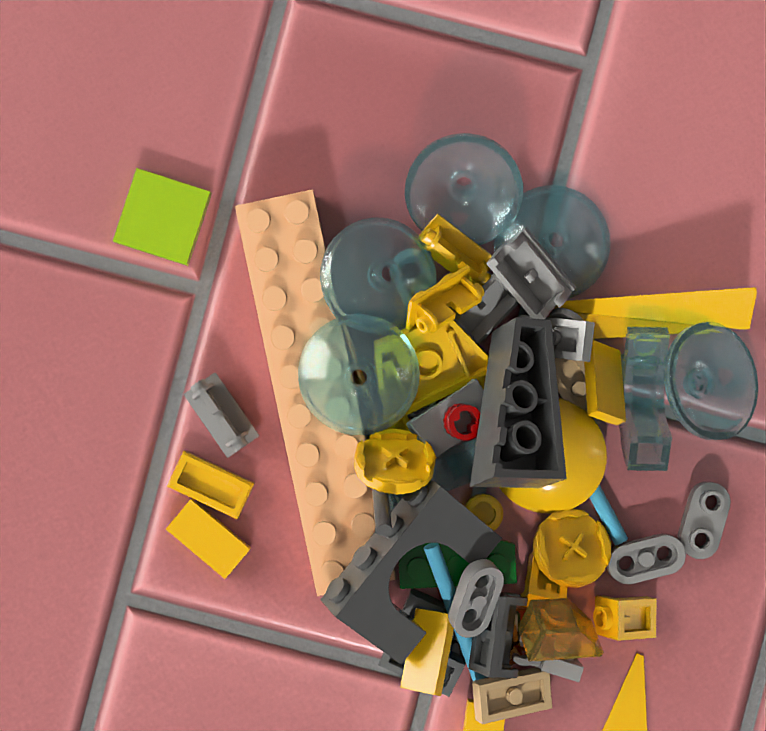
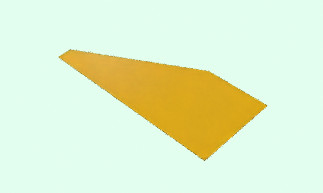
(630, 705)

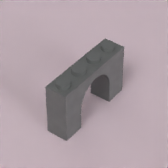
(362, 590)

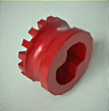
(453, 415)

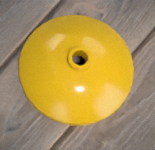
(584, 463)

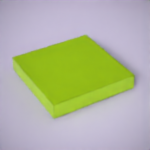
(162, 217)

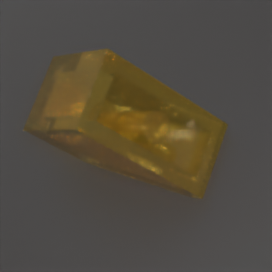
(558, 631)

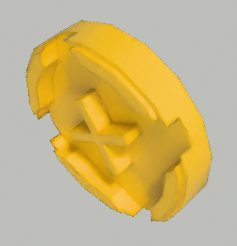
(394, 462)
(571, 548)

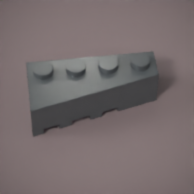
(520, 410)

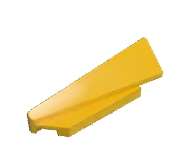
(671, 310)

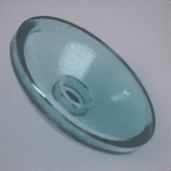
(479, 209)
(579, 224)
(354, 266)
(351, 345)
(711, 381)

